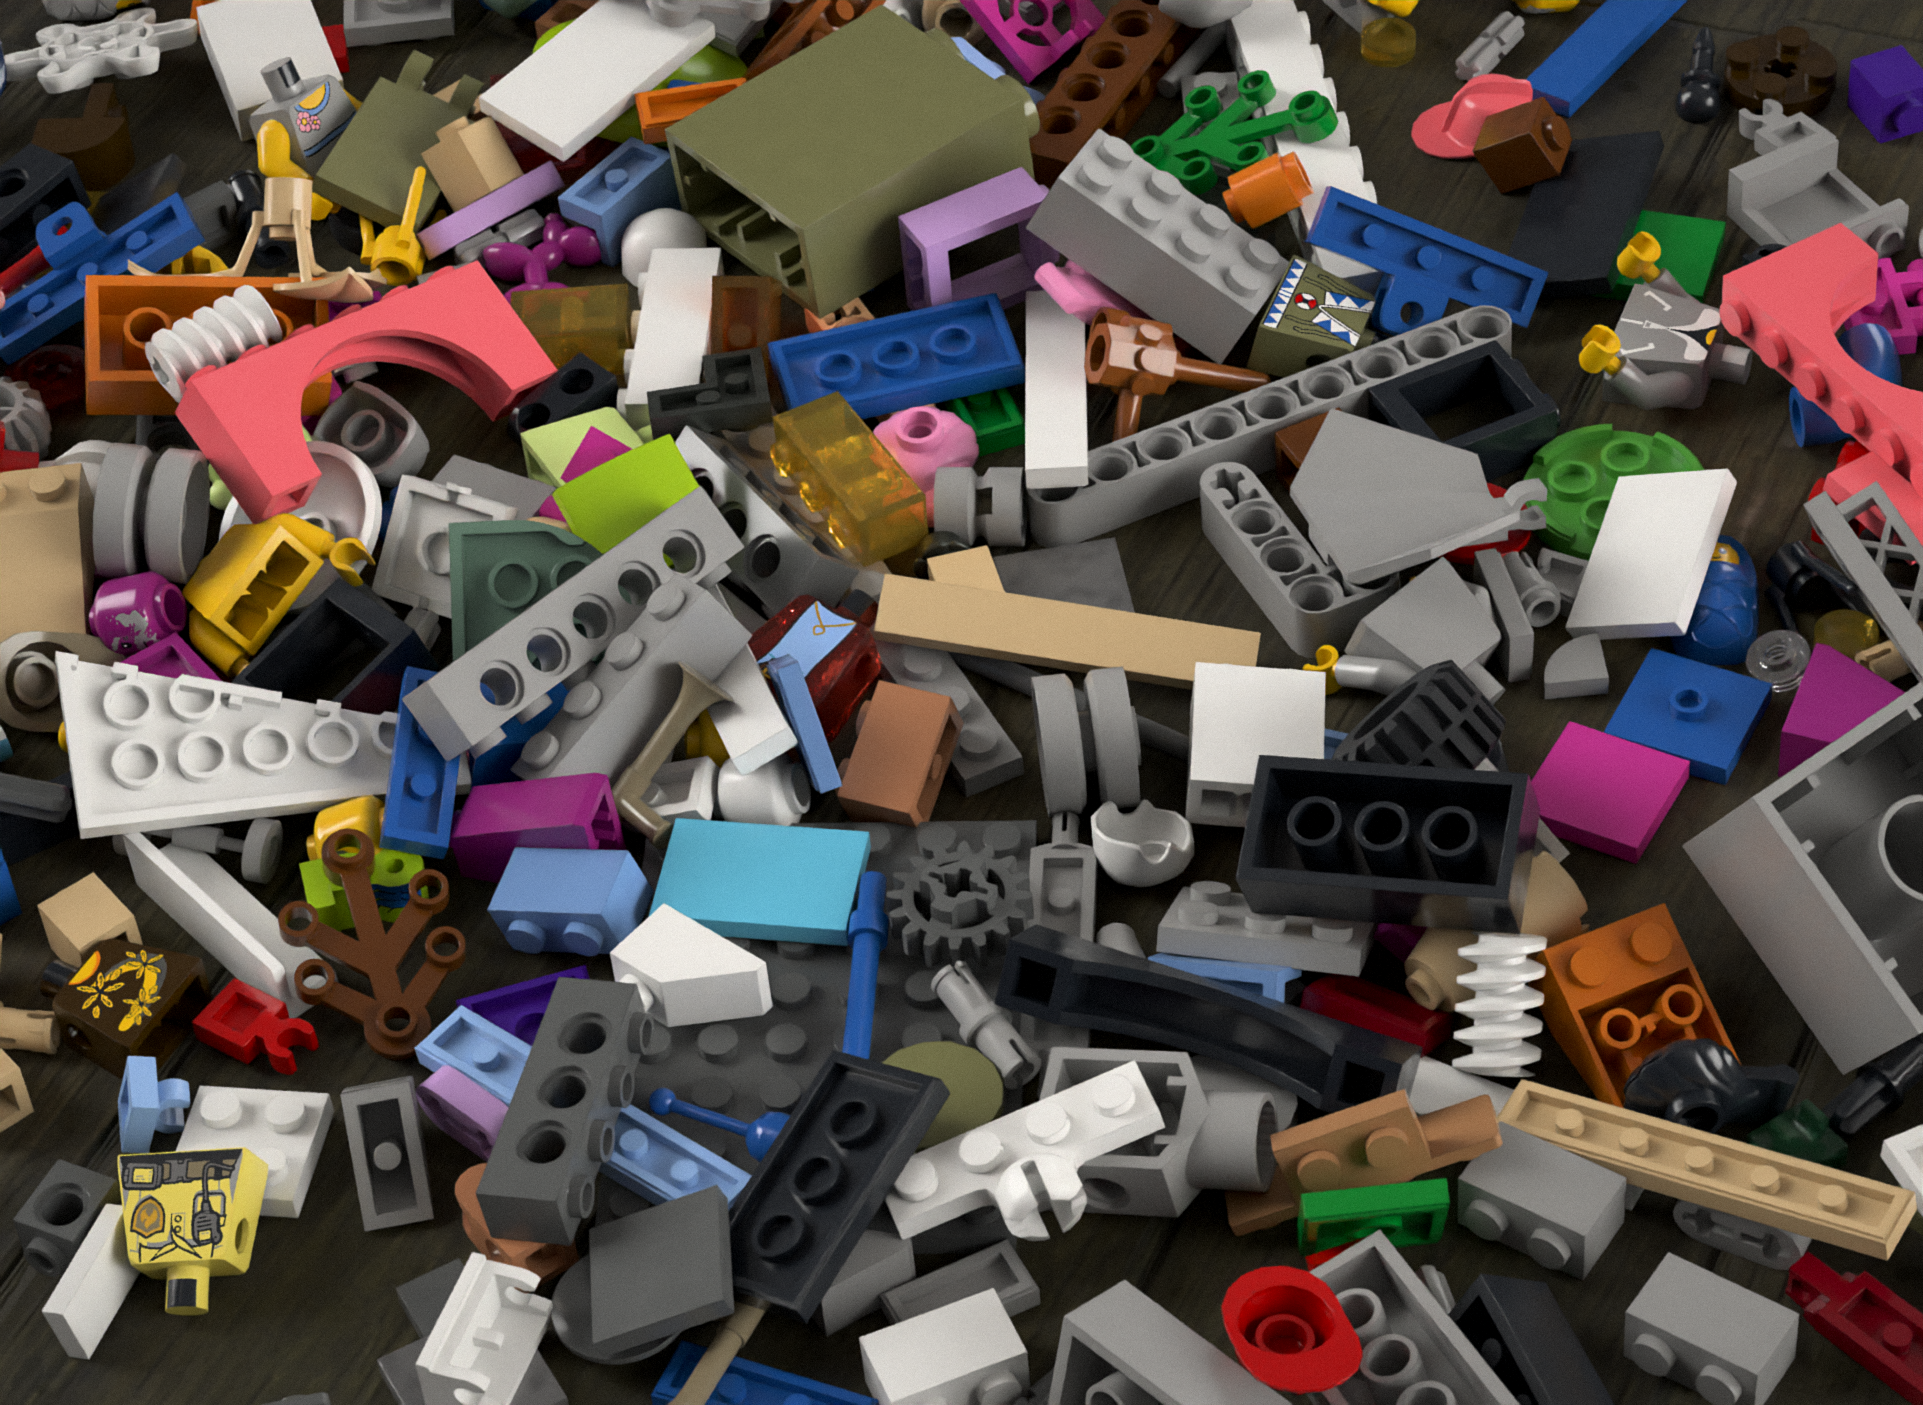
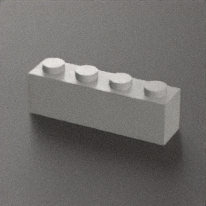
(635, 685)

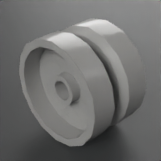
(151, 512)
(1092, 740)

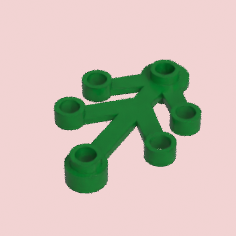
(1308, 116)

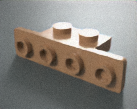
(1364, 1148)

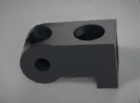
(569, 392)

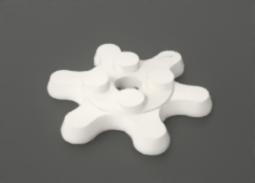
(122, 47)

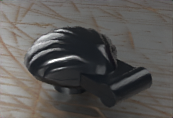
(1707, 1087)

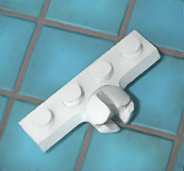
(1026, 1158)

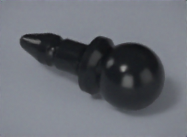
(1699, 97)

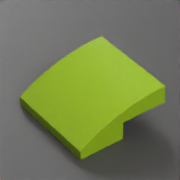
(625, 493)

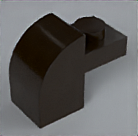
(96, 142)

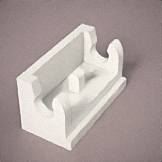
(483, 1336)

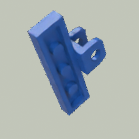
(1421, 264)
(59, 297)

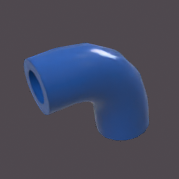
(1870, 348)

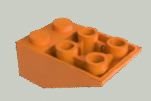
(1623, 997)

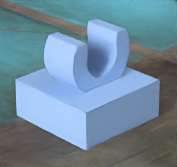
(149, 1104)

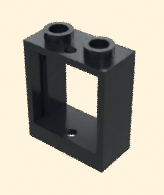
(1463, 378)
(326, 631)

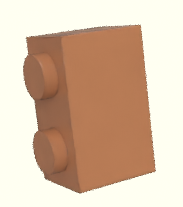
(899, 755)

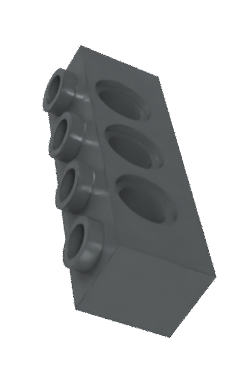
(781, 548)
(565, 1111)

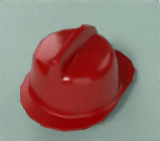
(1290, 1330)

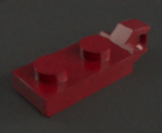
(1863, 1322)

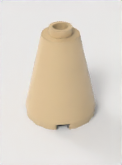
(1550, 911)

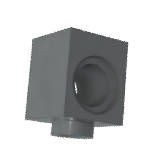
(62, 1214)

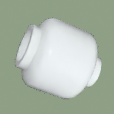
(769, 795)

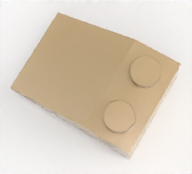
(46, 550)

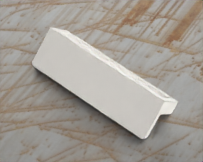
(221, 918)

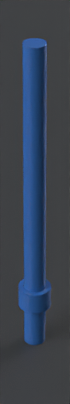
(867, 938)

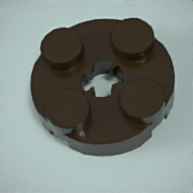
(1757, 70)

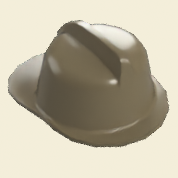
(30, 679)

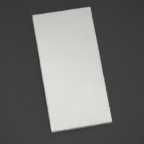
(591, 74)

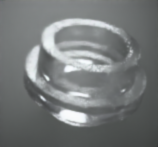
(1783, 672)

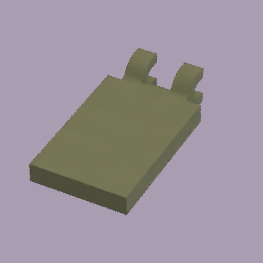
(384, 143)

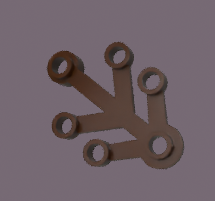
(374, 953)

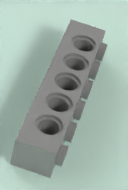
(451, 701)

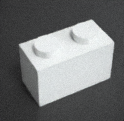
(948, 1357)

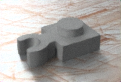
(1775, 129)

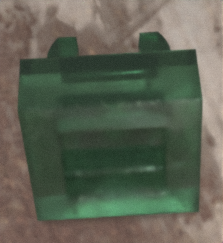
(1803, 1135)

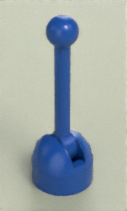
(758, 1134)

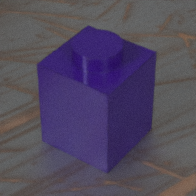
(1887, 93)

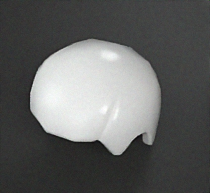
(658, 230)
(1141, 845)

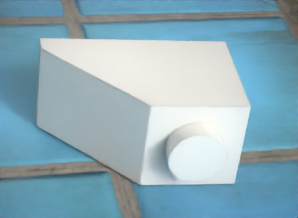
(690, 972)

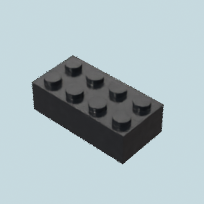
(1389, 843)

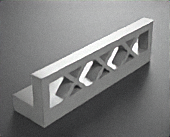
(1859, 567)

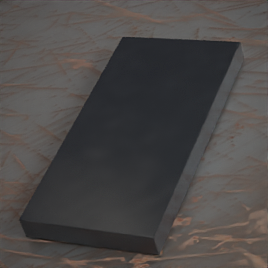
(1587, 213)
(826, 1180)

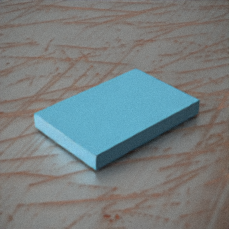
(764, 879)

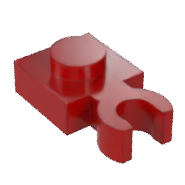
(248, 1022)

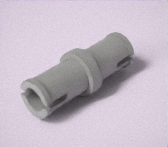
(985, 1024)

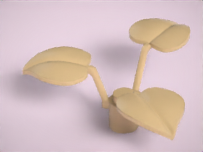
(289, 219)

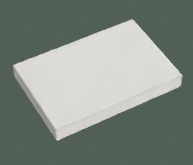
(1652, 555)

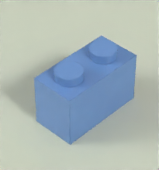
(569, 900)

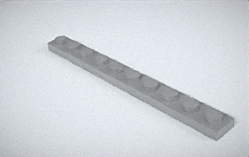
(983, 750)

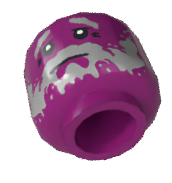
(137, 612)

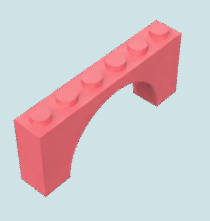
(1789, 316)
(448, 326)

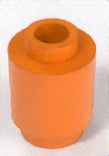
(1267, 189)

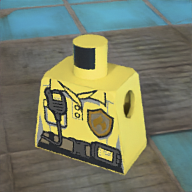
(191, 1218)

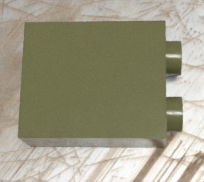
(836, 144)

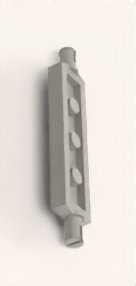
(1064, 900)

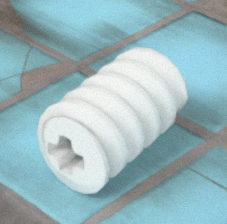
(211, 338)
(1500, 1004)

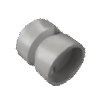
(959, 504)

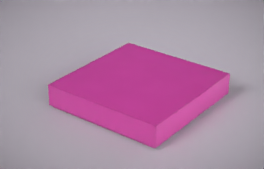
(1607, 791)

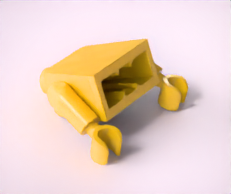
(255, 580)

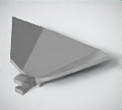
(1400, 499)

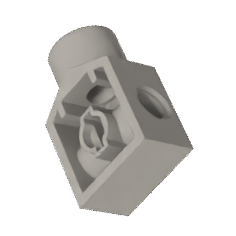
(1206, 1143)

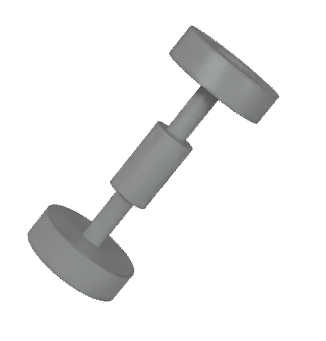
(259, 850)

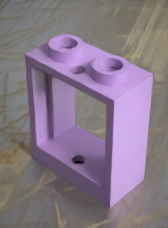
(962, 218)

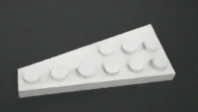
(211, 750)

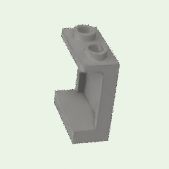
(1803, 193)

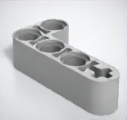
(1279, 568)

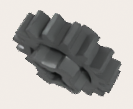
(959, 905)

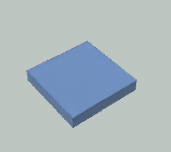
(804, 721)

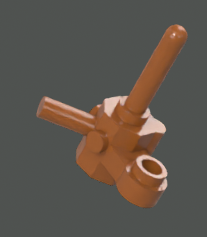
(1141, 359)

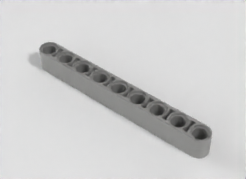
(1166, 461)

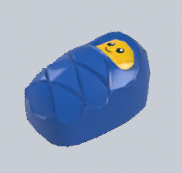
(1725, 611)

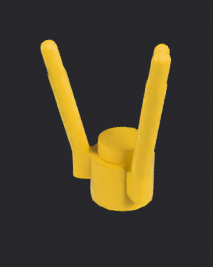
(397, 248)

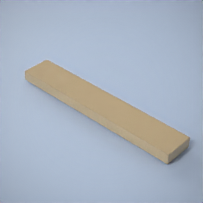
(1054, 632)
(1718, 1170)

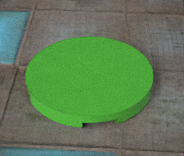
(1582, 475)

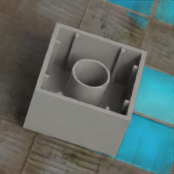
(1833, 883)

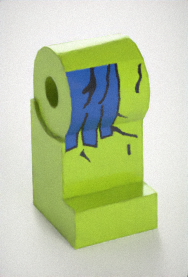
(389, 888)

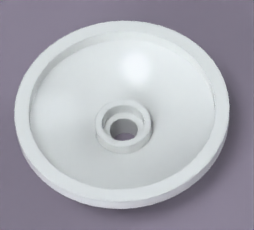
(342, 503)

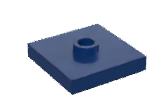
(1691, 712)

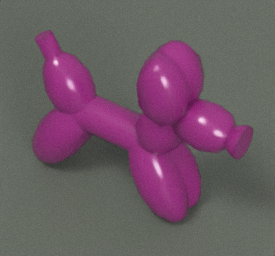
(517, 263)

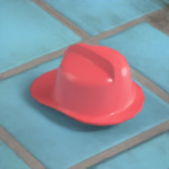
(1454, 126)

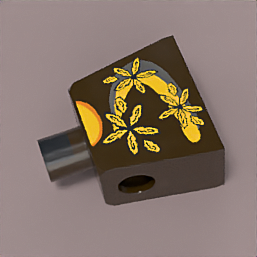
(126, 1002)

